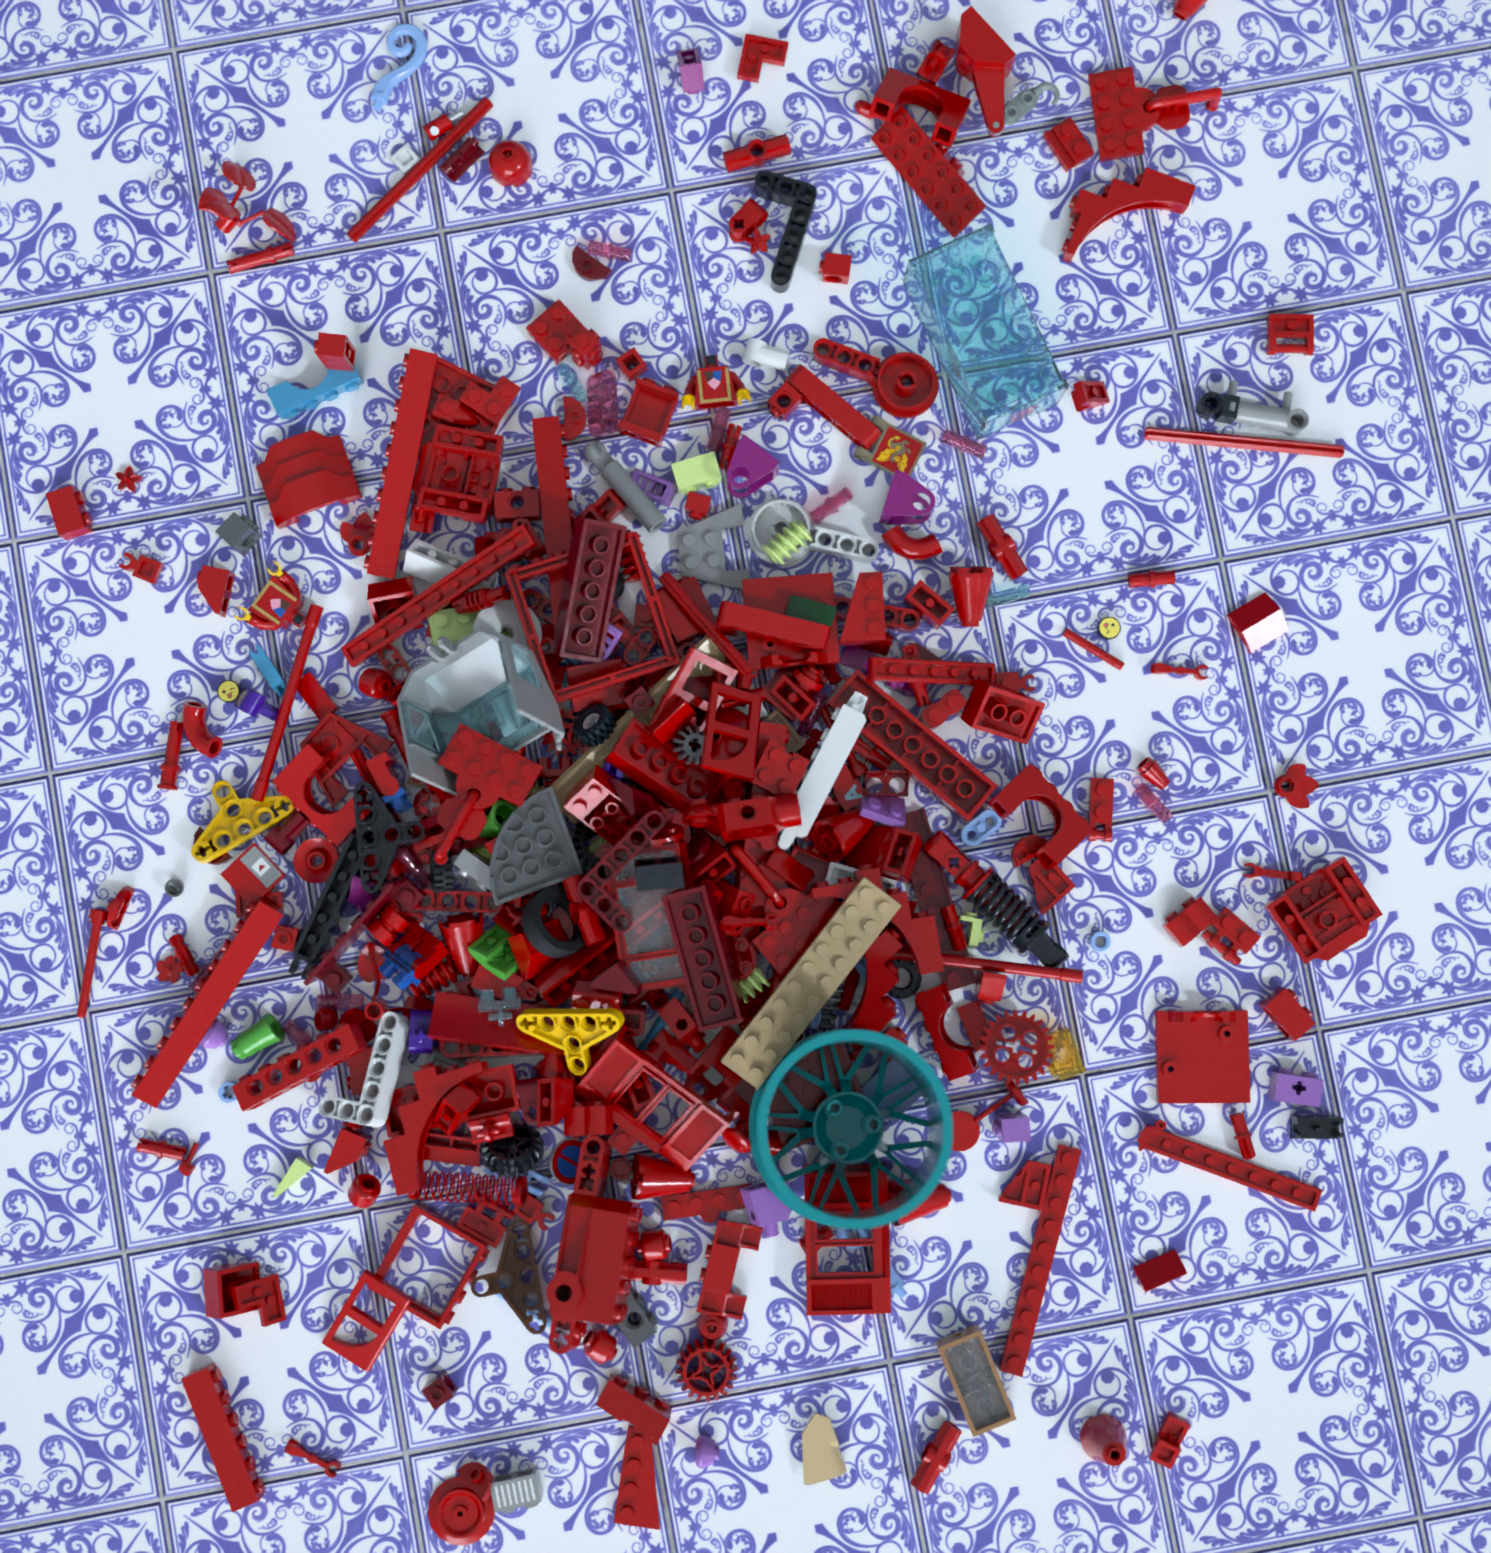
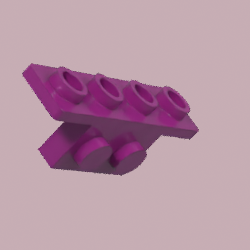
(858, 657)

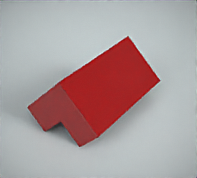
(452, 1149)

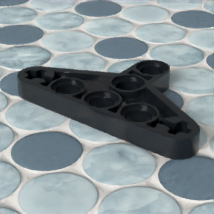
(380, 847)

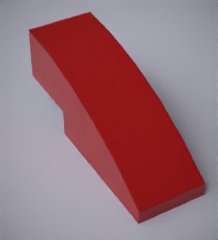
(604, 509)

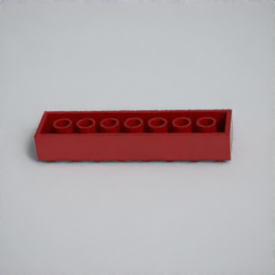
(917, 748)

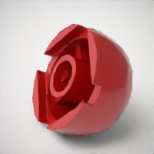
(510, 163)

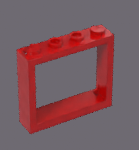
(458, 1295)

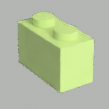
(696, 473)

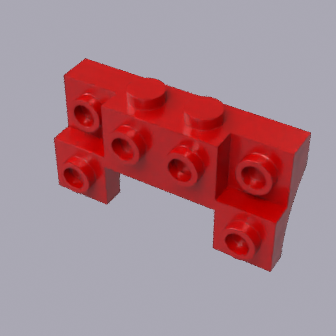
(722, 1260)

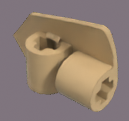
(821, 1451)

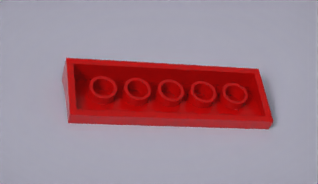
(659, 770)
(457, 1020)
(494, 1088)

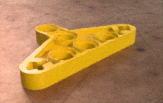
(228, 825)
(561, 1031)

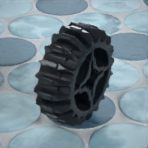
(527, 1147)

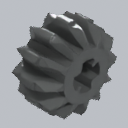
(686, 751)

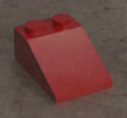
(1002, 711)

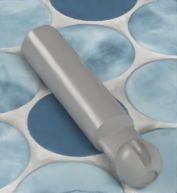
(625, 487)

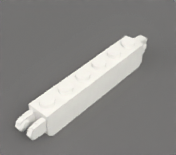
(826, 765)

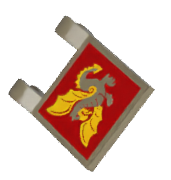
(893, 450)

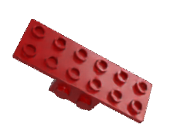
(929, 171)

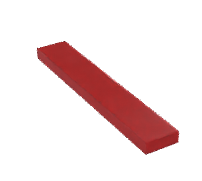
(928, 671)

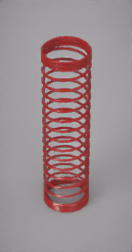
(518, 1198)

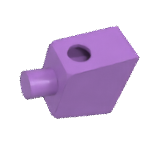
(764, 1207)

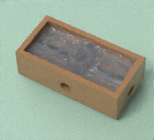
(975, 1380)

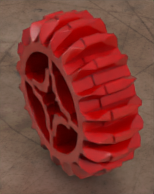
(715, 1364)

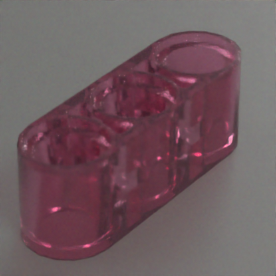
(602, 404)

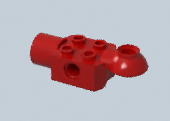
(768, 816)

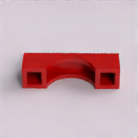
(955, 1058)

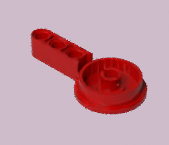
(886, 377)

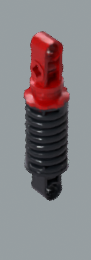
(989, 891)

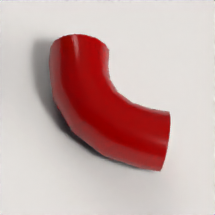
(910, 547)
(197, 731)

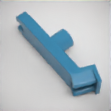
(269, 671)

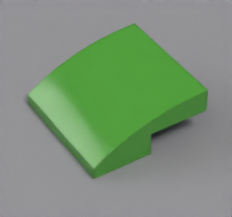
(494, 952)

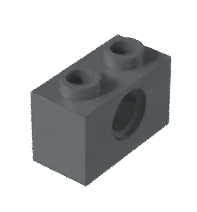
(239, 532)
(643, 1329)

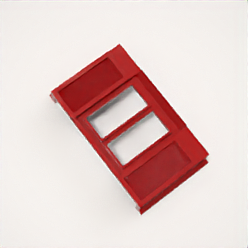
(613, 1072)
(856, 1290)

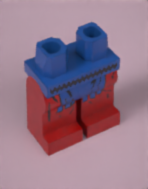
(389, 782)
(412, 956)

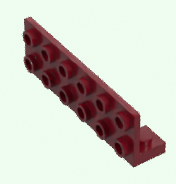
(329, 969)

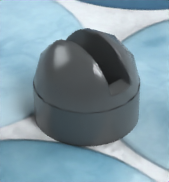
(171, 891)

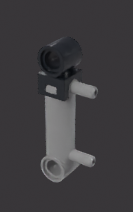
(1232, 409)

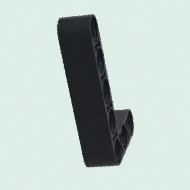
(793, 227)

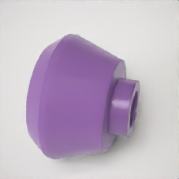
(215, 1036)
(706, 1451)

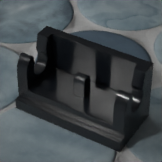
(659, 873)
(1315, 1126)

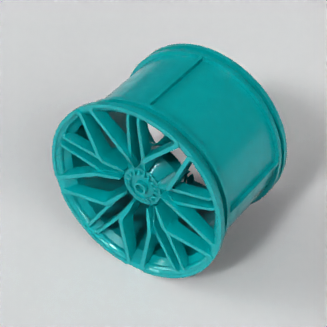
(852, 1128)

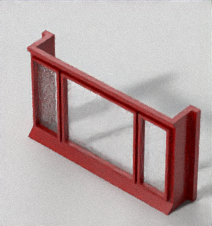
(648, 943)

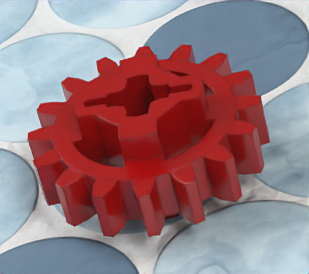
(571, 747)

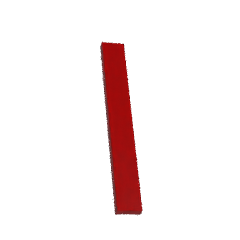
(1234, 1169)

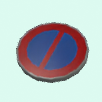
(565, 1160)

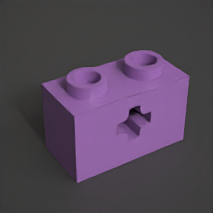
(1309, 1087)
(1012, 1127)

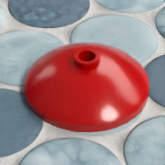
(726, 746)

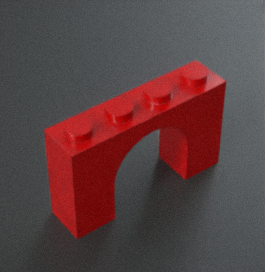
(904, 89)
(296, 784)
(1069, 826)

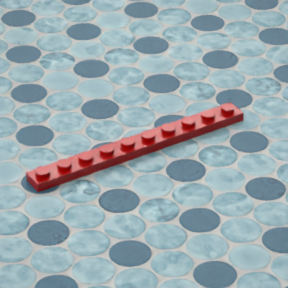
(439, 595)
(1039, 1260)

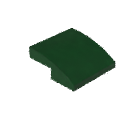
(810, 611)

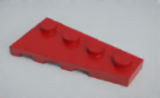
(637, 1487)

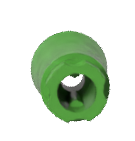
(496, 818)
(257, 1037)

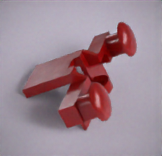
(666, 1048)

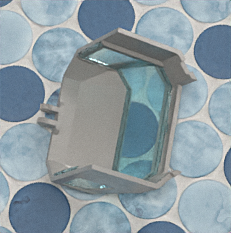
(479, 683)

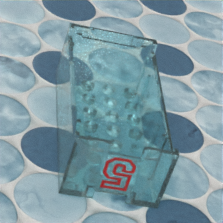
(983, 332)

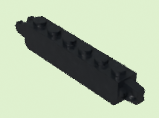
(329, 906)

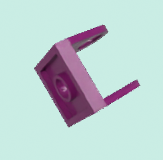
(753, 464)
(900, 500)

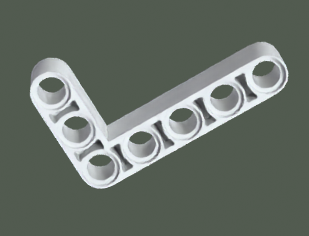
(376, 1078)

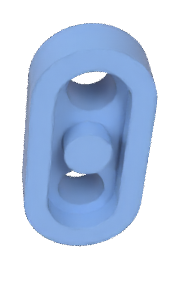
(980, 828)

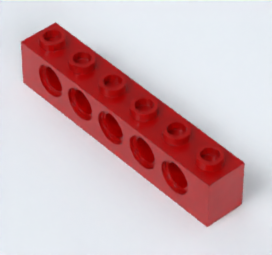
(248, 1091)

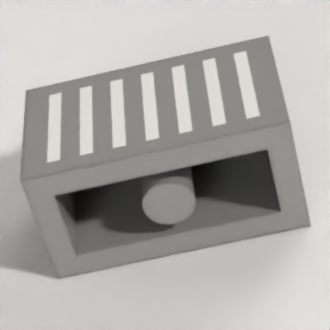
(516, 1490)

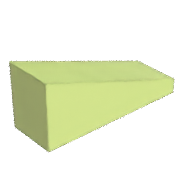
(295, 1172)

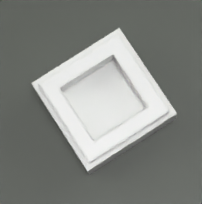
(404, 159)

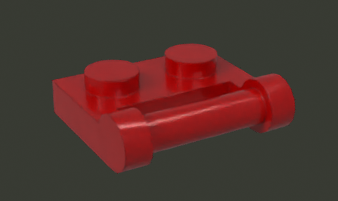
(1290, 327)

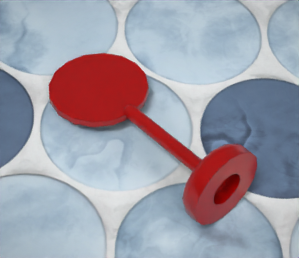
(966, 1126)

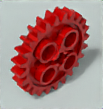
(1011, 1068)

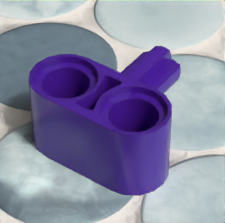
(254, 704)
(418, 1032)

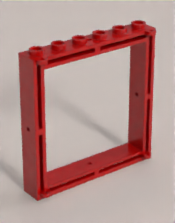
(558, 562)

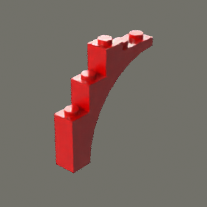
(1149, 191)
(918, 931)
(881, 976)
(407, 1146)

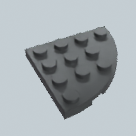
(532, 849)

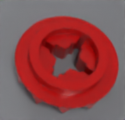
(423, 797)

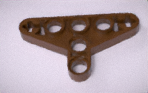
(518, 1290)

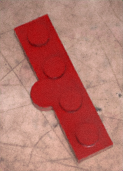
(703, 1202)

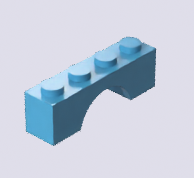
(291, 400)

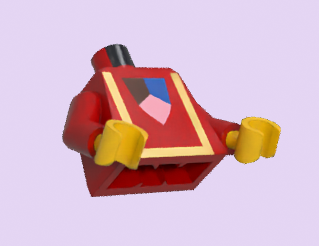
(714, 387)
(276, 604)

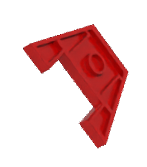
(339, 738)

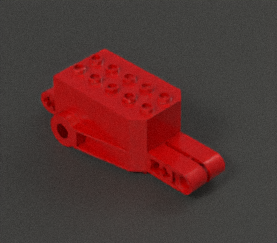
(592, 1253)

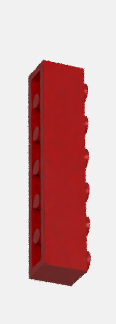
(223, 1436)

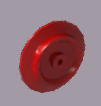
(458, 1527)

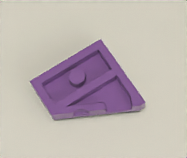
(884, 810)

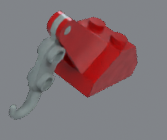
(986, 62)

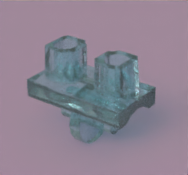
(509, 1001)

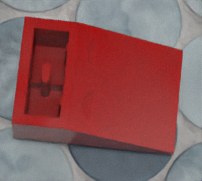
(599, 806)
(889, 849)

